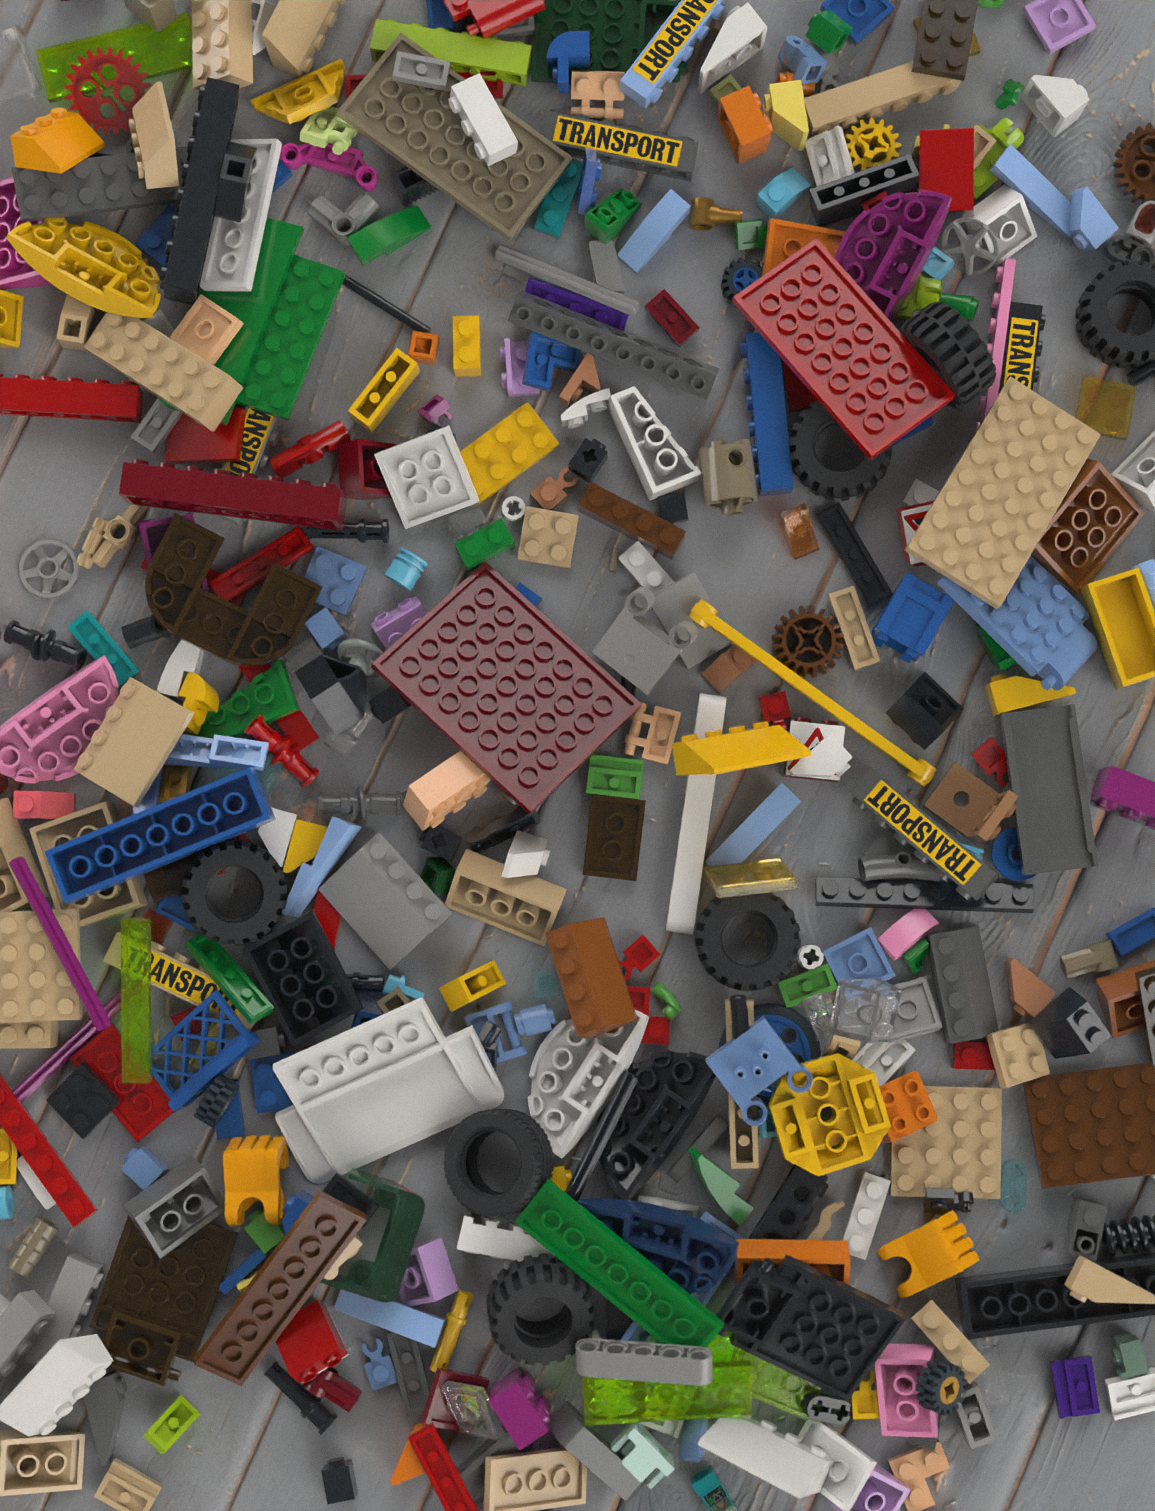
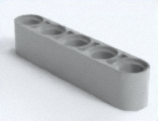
(644, 1361)

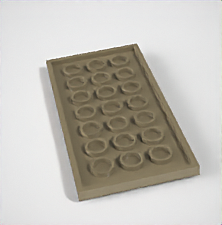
(429, 139)

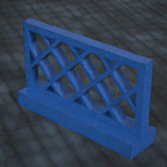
(218, 1064)

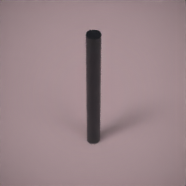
(385, 305)

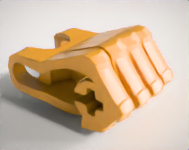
(254, 1176)
(933, 1251)

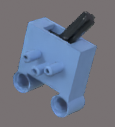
(753, 1061)

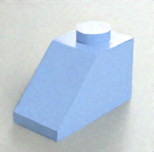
(1089, 221)

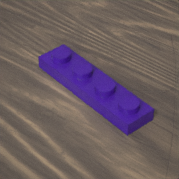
(577, 303)

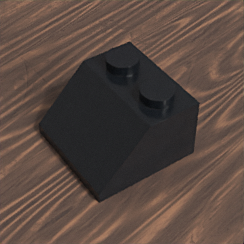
(924, 711)
(1069, 1026)

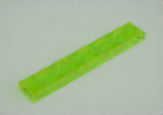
(136, 1000)

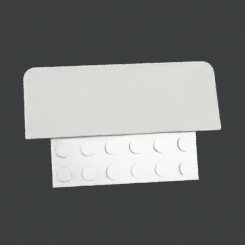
(381, 1090)

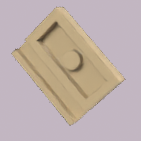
(128, 1488)

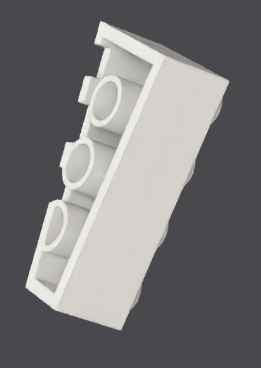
(653, 451)
(497, 1238)

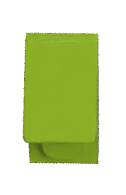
(171, 1425)

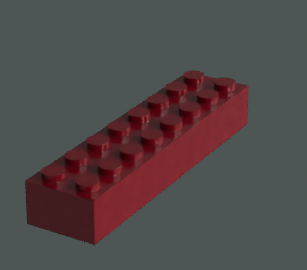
(233, 495)

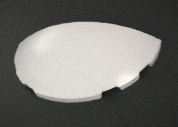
(578, 1077)

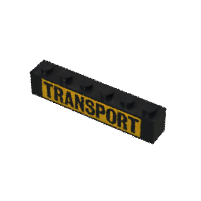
(1023, 344)

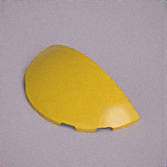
(90, 265)

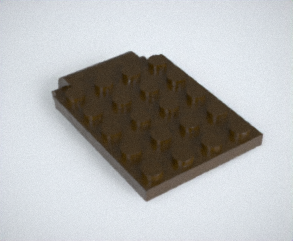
(163, 1304)

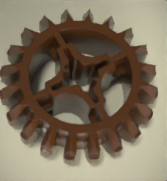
(816, 650)

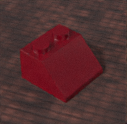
(359, 471)

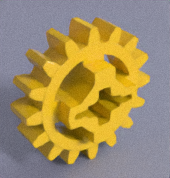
(860, 143)

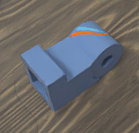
(800, 58)

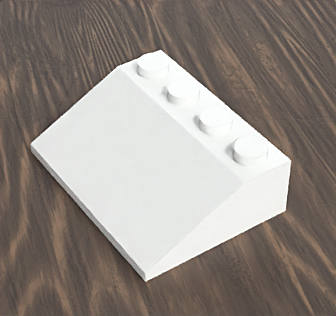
(769, 1454)

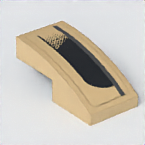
(842, 1045)

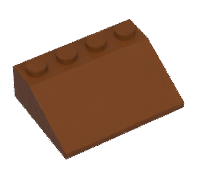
(1087, 527)

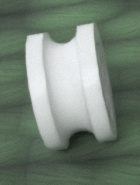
(505, 510)

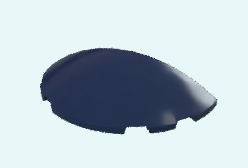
(673, 1241)

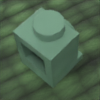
(1129, 1355)

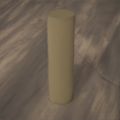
(614, 558)

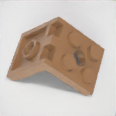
(984, 809)

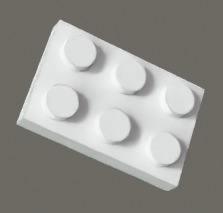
(849, 1465)

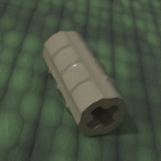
(33, 1246)

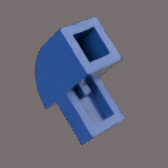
(565, 52)

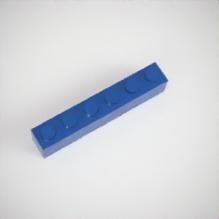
(768, 416)

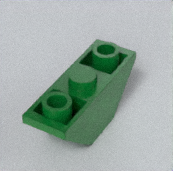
(611, 215)

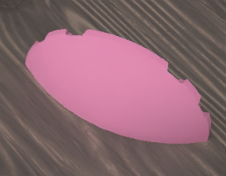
(57, 727)

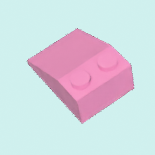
(896, 1382)

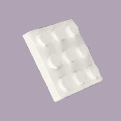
(427, 477)

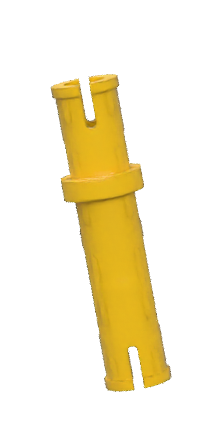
(455, 1320)

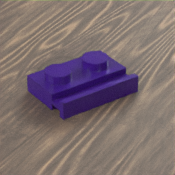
(1074, 1386)

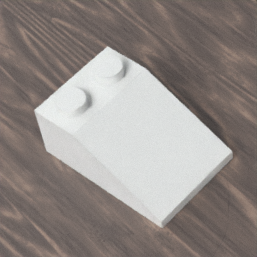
(737, 41)

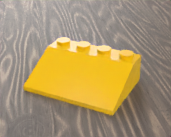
(736, 749)

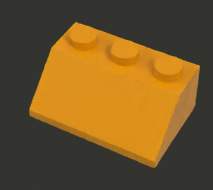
(54, 142)

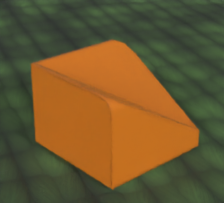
(424, 347)

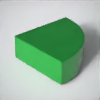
(915, 955)

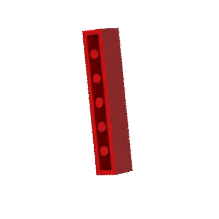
(71, 398)

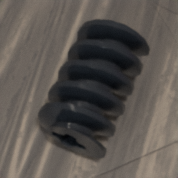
(1129, 1233)

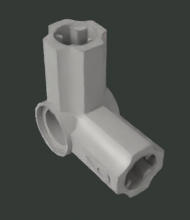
(333, 219)

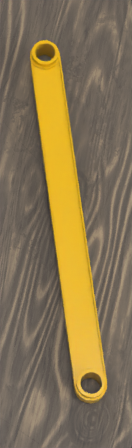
(705, 615)

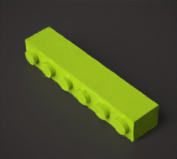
(465, 53)

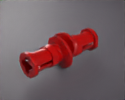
(282, 750)

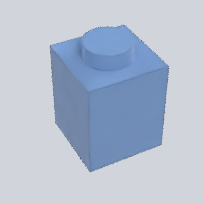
(326, 630)
(143, 1167)

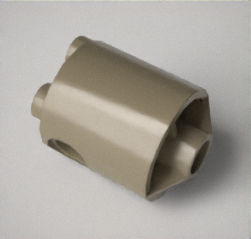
(728, 476)

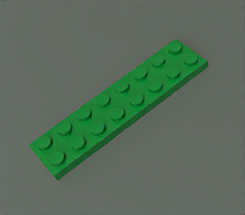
(617, 1270)

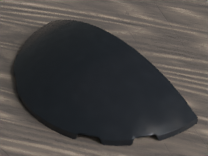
(654, 1118)

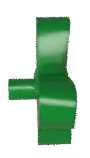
(1009, 96)

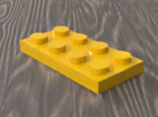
(507, 451)

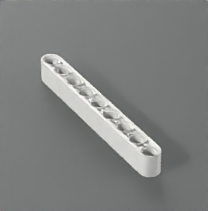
(694, 827)

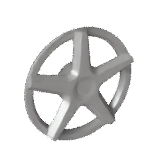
(970, 246)
(49, 569)

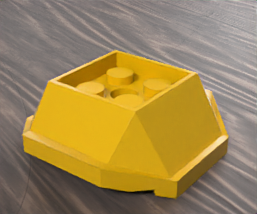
(851, 1131)

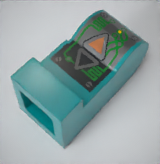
(712, 1490)

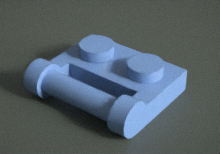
(478, 1020)

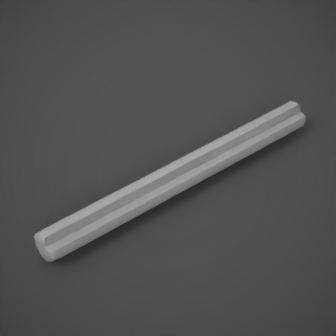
(567, 280)

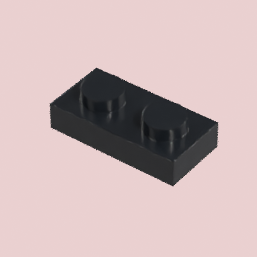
(349, 1194)

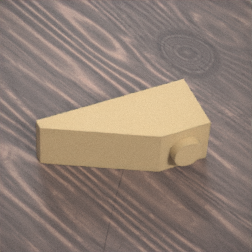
(1103, 1286)

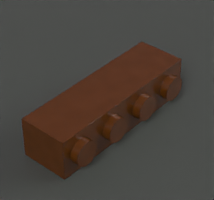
(631, 520)

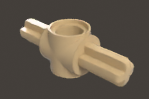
(111, 544)

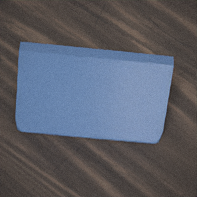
(692, 1431)

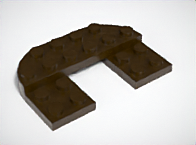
(212, 622)

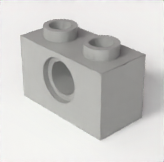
(974, 1418)

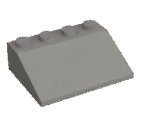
(385, 901)

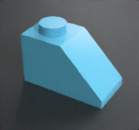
(781, 193)

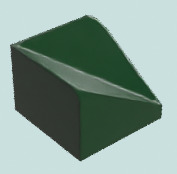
(438, 875)

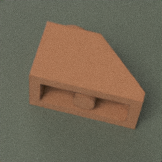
(1026, 990)

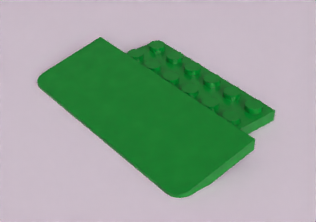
(281, 322)

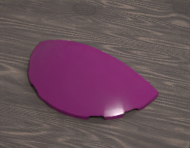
(891, 245)

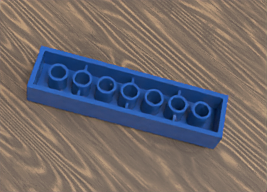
(160, 835)

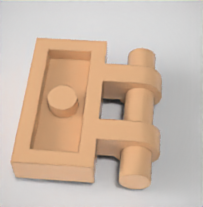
(597, 86)
(660, 735)

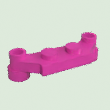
(347, 164)

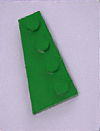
(267, 695)

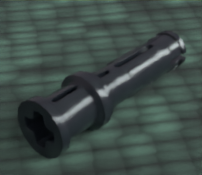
(362, 531)
(309, 1406)

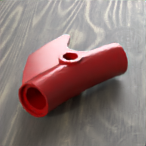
(309, 449)

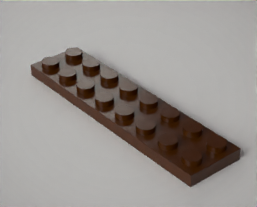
(280, 1288)

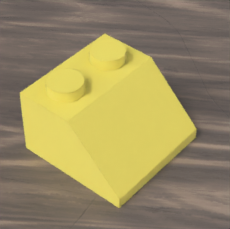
(787, 112)

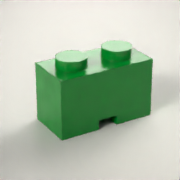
(484, 544)

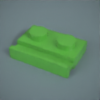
(614, 776)

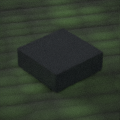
(673, 508)

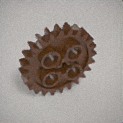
(1133, 147)

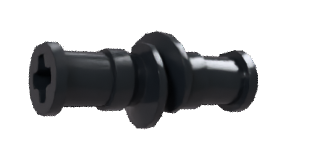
(45, 646)

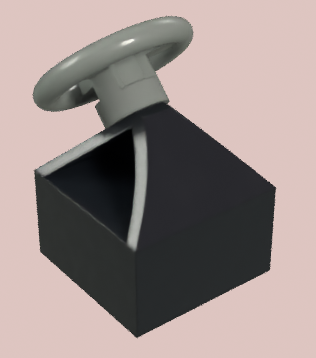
(340, 685)

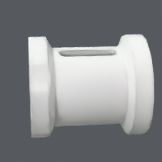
(816, 952)

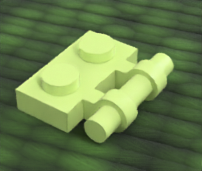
(322, 128)

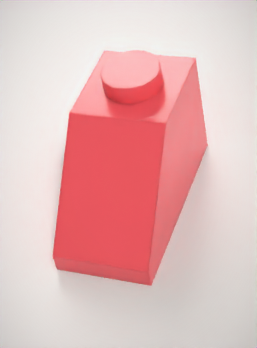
(42, 805)

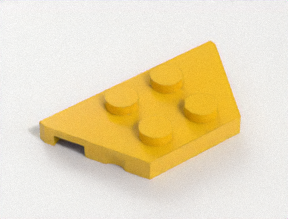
(303, 95)

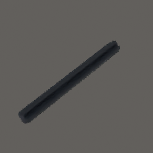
(601, 1135)

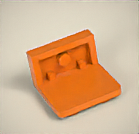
(906, 1106)

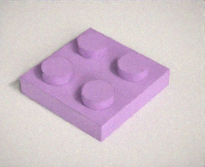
(1058, 22)

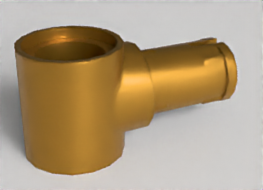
(706, 214)

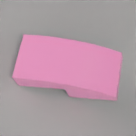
(907, 932)

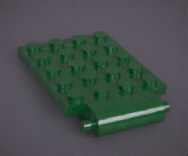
(615, 27)

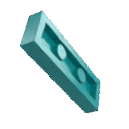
(559, 201)
(100, 643)

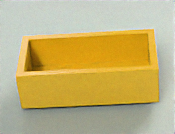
(1123, 626)

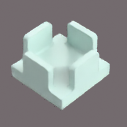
(643, 1454)

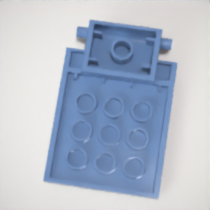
(1034, 625)

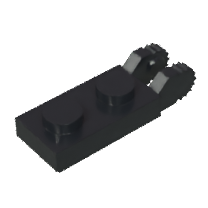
(500, 829)

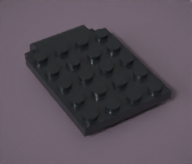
(808, 1323)

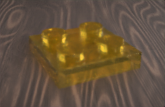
(1106, 406)

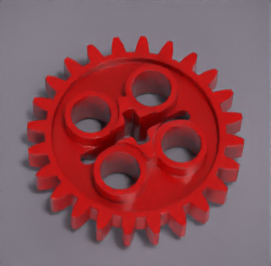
(89, 106)

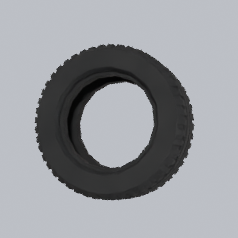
(462, 1166)

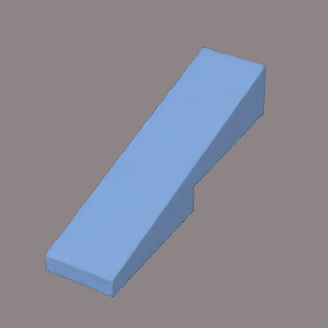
(1042, 196)
(218, 752)
(755, 827)
(311, 876)
(393, 1317)

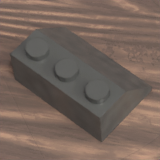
(175, 1206)
(473, 1468)

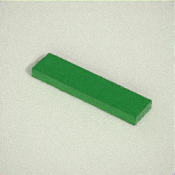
(230, 978)

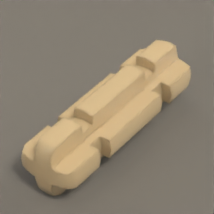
(92, 543)

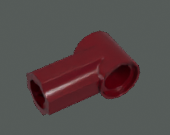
(334, 1388)

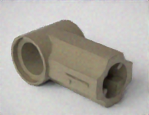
(1094, 958)

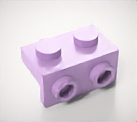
(394, 624)

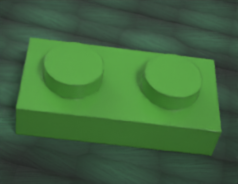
(806, 984)

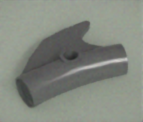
(883, 862)

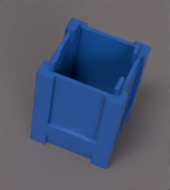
(911, 618)

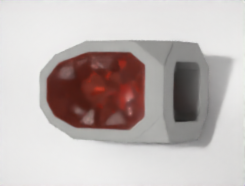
(1142, 224)

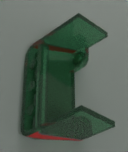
(384, 1276)

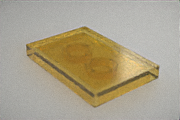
(750, 878)

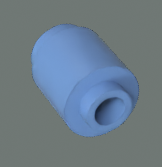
(534, 1020)

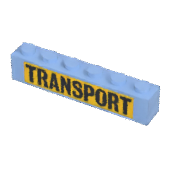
(668, 48)

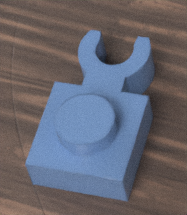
(379, 1368)

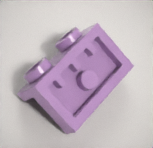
(514, 356)

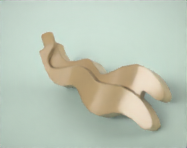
(825, 1221)

